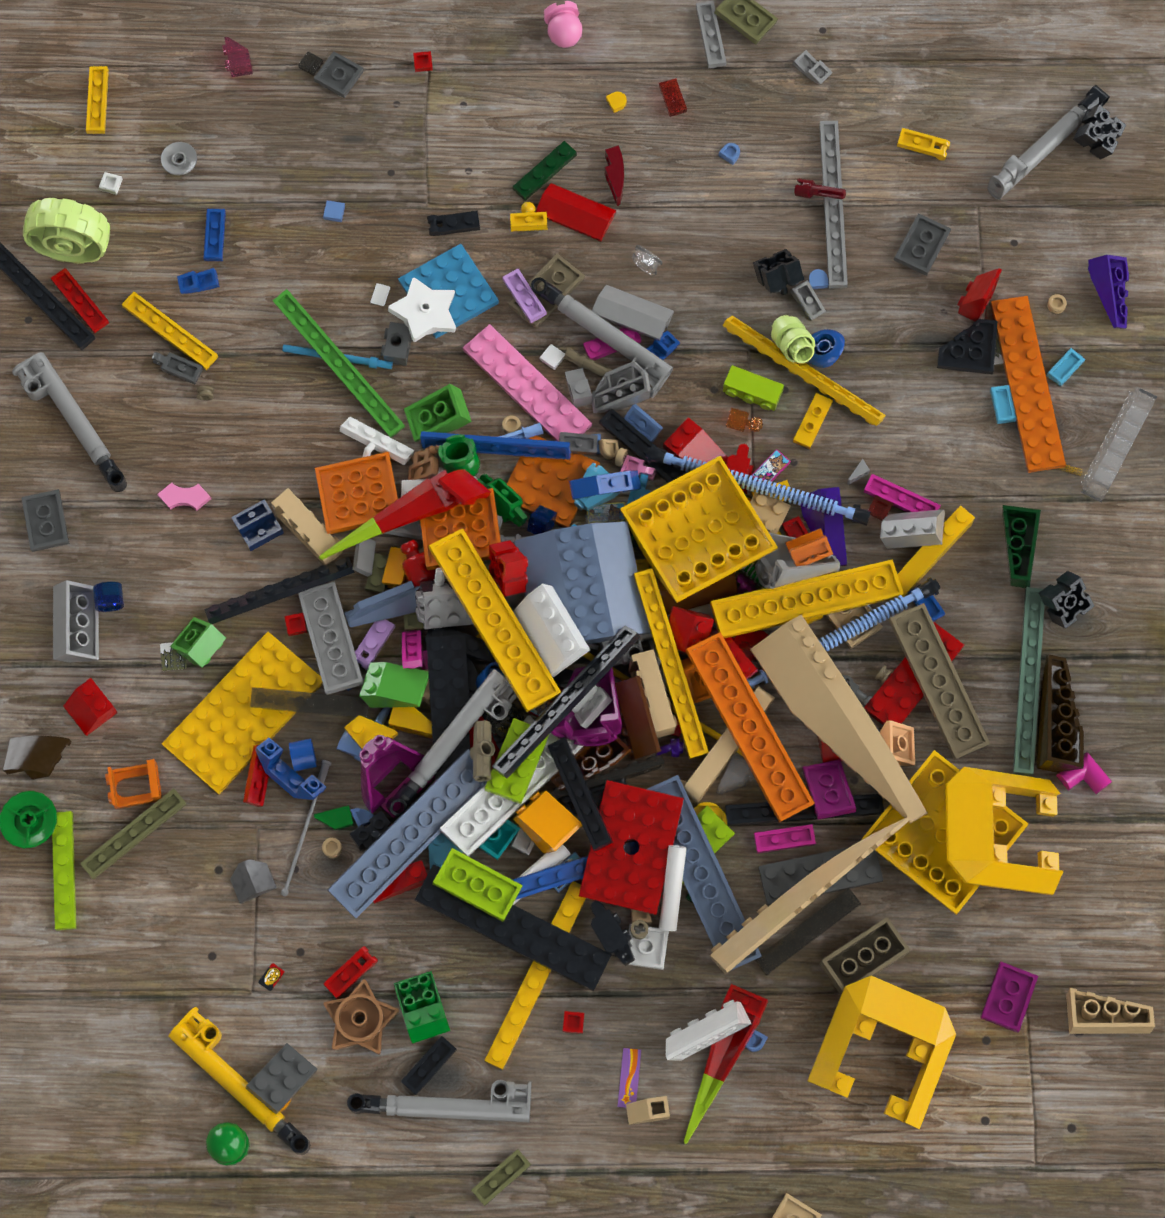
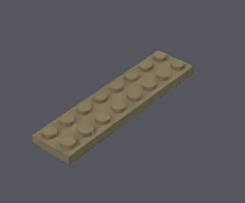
(939, 681)

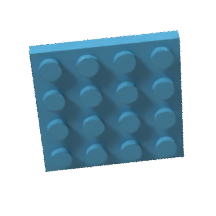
(455, 272)

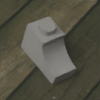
(578, 387)

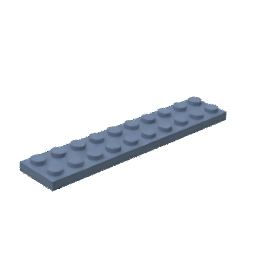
(406, 837)
(703, 874)

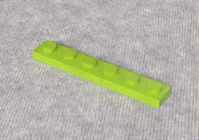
(64, 872)

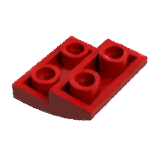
(463, 487)

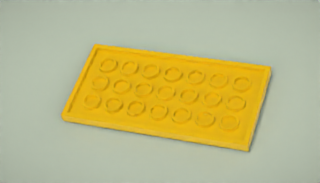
(223, 728)

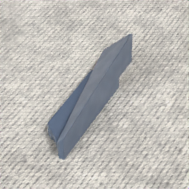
(383, 606)

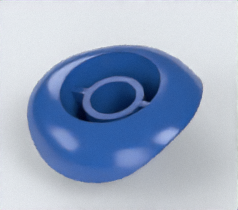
(828, 348)

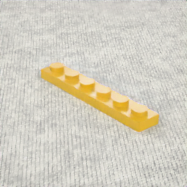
(170, 330)

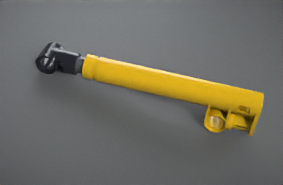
(193, 1041)

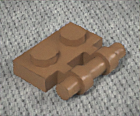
(424, 464)

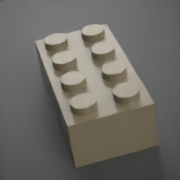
(865, 955)

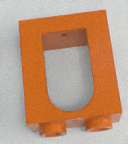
(810, 544)
(114, 776)

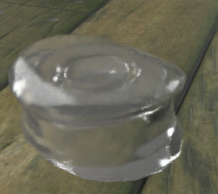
(646, 260)

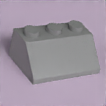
(913, 529)

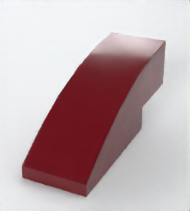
(615, 172)

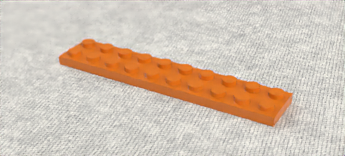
(1028, 384)
(750, 727)

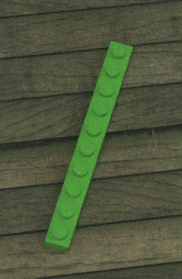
(339, 363)

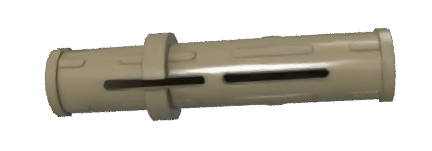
(585, 362)

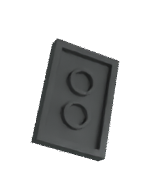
(922, 244)
(45, 520)
(281, 1078)

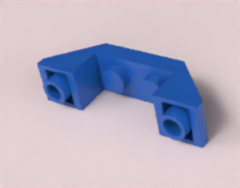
(605, 484)
(269, 756)

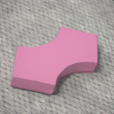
(177, 496)

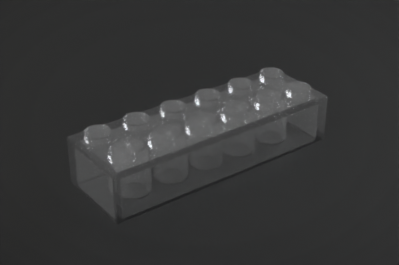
(1117, 443)

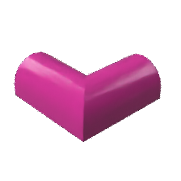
(1091, 773)

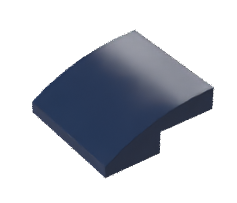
(257, 525)

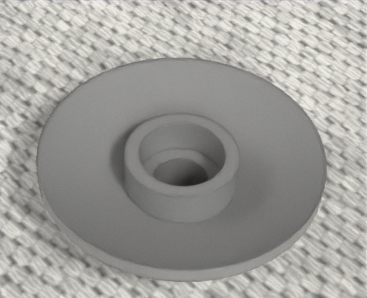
(176, 152)

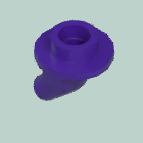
(675, 748)

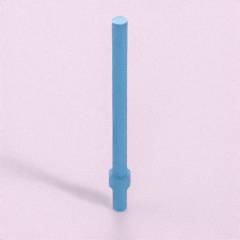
(372, 362)

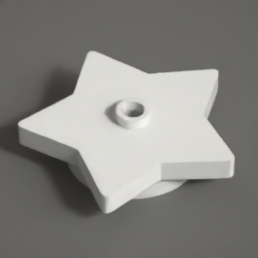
(424, 310)

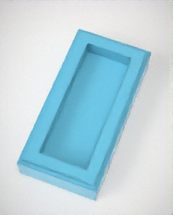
(1065, 367)
(1003, 404)

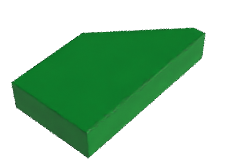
(336, 818)

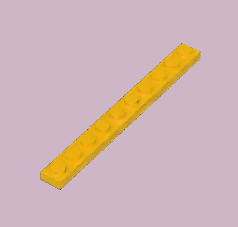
(808, 373)
(671, 663)
(532, 985)

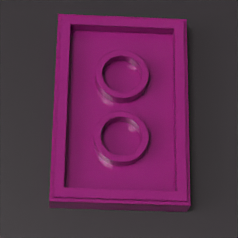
(829, 789)
(1009, 997)

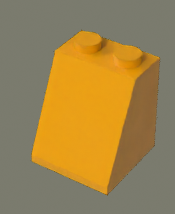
(546, 821)

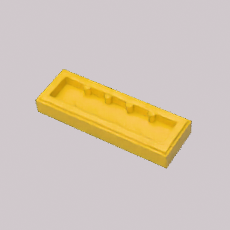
(813, 421)

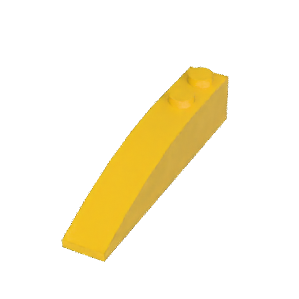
(928, 556)

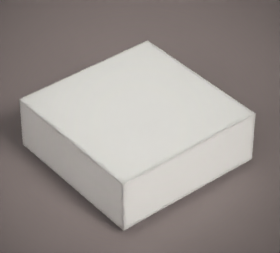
(110, 183)
(552, 357)

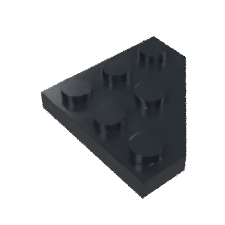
(971, 349)

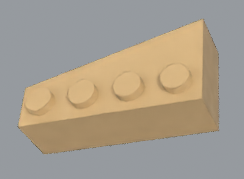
(304, 525)
(654, 688)
(1105, 1015)

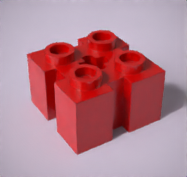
(508, 568)

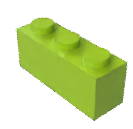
(753, 388)

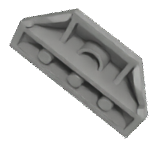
(621, 388)

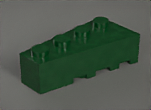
(1020, 539)

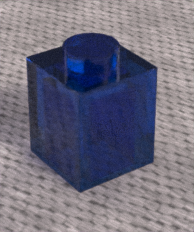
(541, 520)

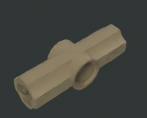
(482, 751)

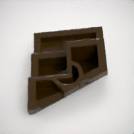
(34, 755)

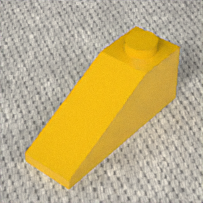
(410, 721)

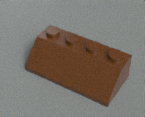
(721, 589)
(636, 719)

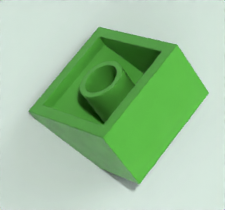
(198, 642)

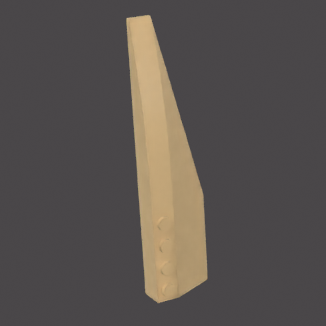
(829, 708)
(796, 899)

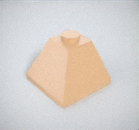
(900, 742)

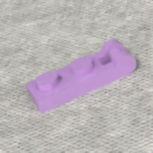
(374, 642)

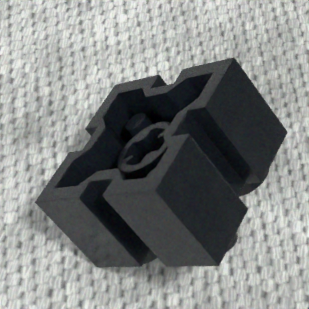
(1099, 132)
(778, 271)
(1066, 599)
(365, 837)

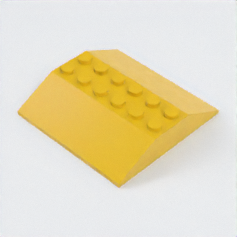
(697, 529)
(921, 847)

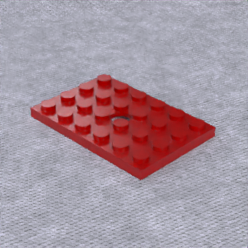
(638, 878)

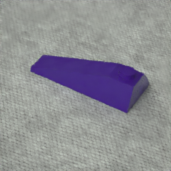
(1109, 277)
(830, 525)

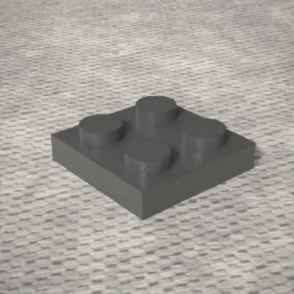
(338, 74)

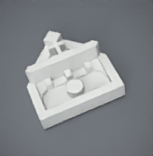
(591, 706)

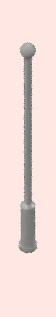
(321, 777)

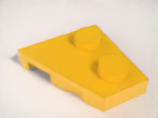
(364, 730)

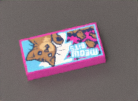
(772, 467)

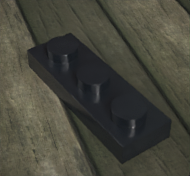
(428, 1065)

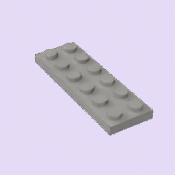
(330, 638)

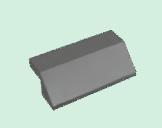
(632, 312)

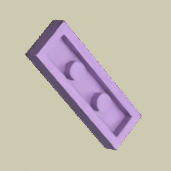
(524, 295)

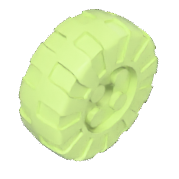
(66, 230)

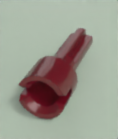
(809, 189)

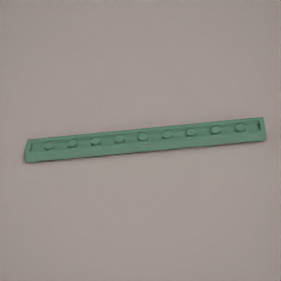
(1029, 683)

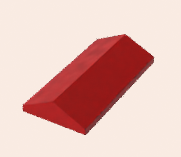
(576, 212)

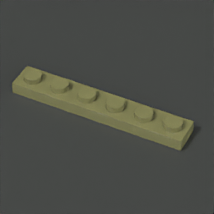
(133, 833)

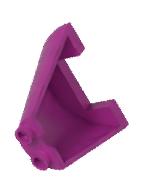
(603, 728)
(377, 761)

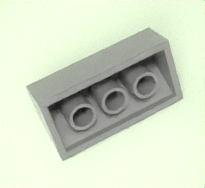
(75, 623)

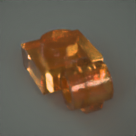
(739, 420)

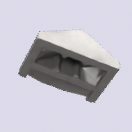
(251, 880)

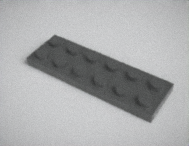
(783, 875)

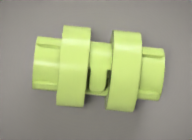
(793, 339)

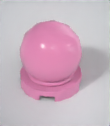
(563, 24)

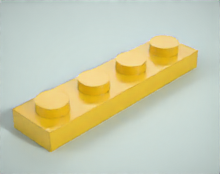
(97, 100)

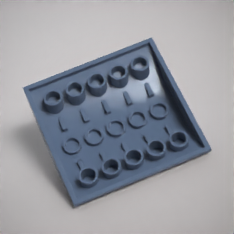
(591, 574)

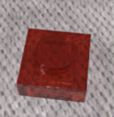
(880, 508)

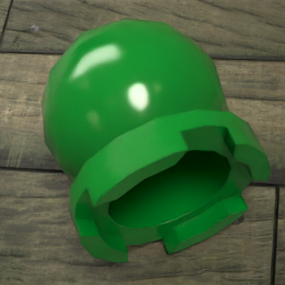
(459, 454)
(227, 1144)

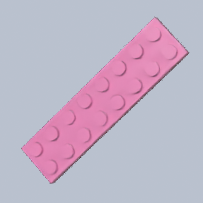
(525, 384)

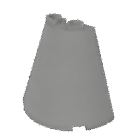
(779, 570)

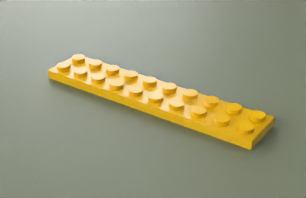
(807, 598)
(494, 620)

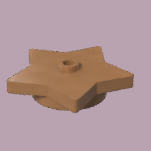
(360, 1004)

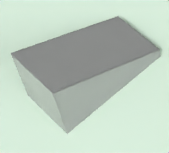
(860, 472)

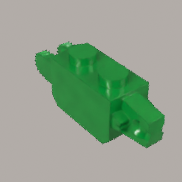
(506, 499)

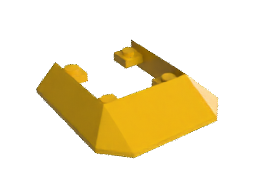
(970, 831)
(858, 1012)

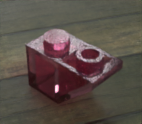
(238, 58)

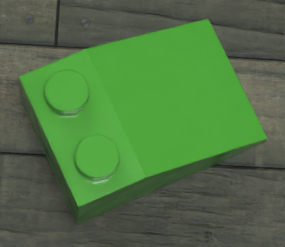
(438, 412)
(393, 686)

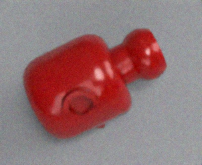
(415, 565)

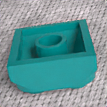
(500, 839)

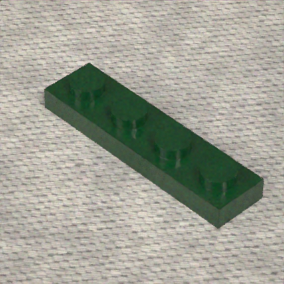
(544, 170)

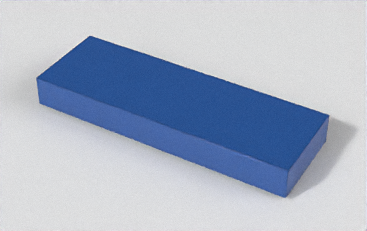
(214, 234)

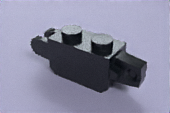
(610, 933)

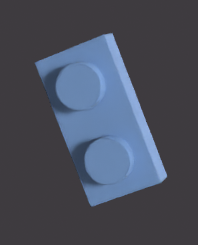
(643, 422)

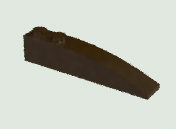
(1058, 722)

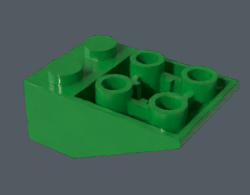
(421, 1007)

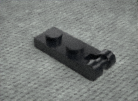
(453, 223)

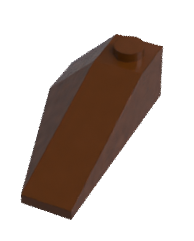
(596, 759)

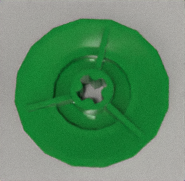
(16, 813)

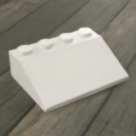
(550, 629)
(706, 1031)

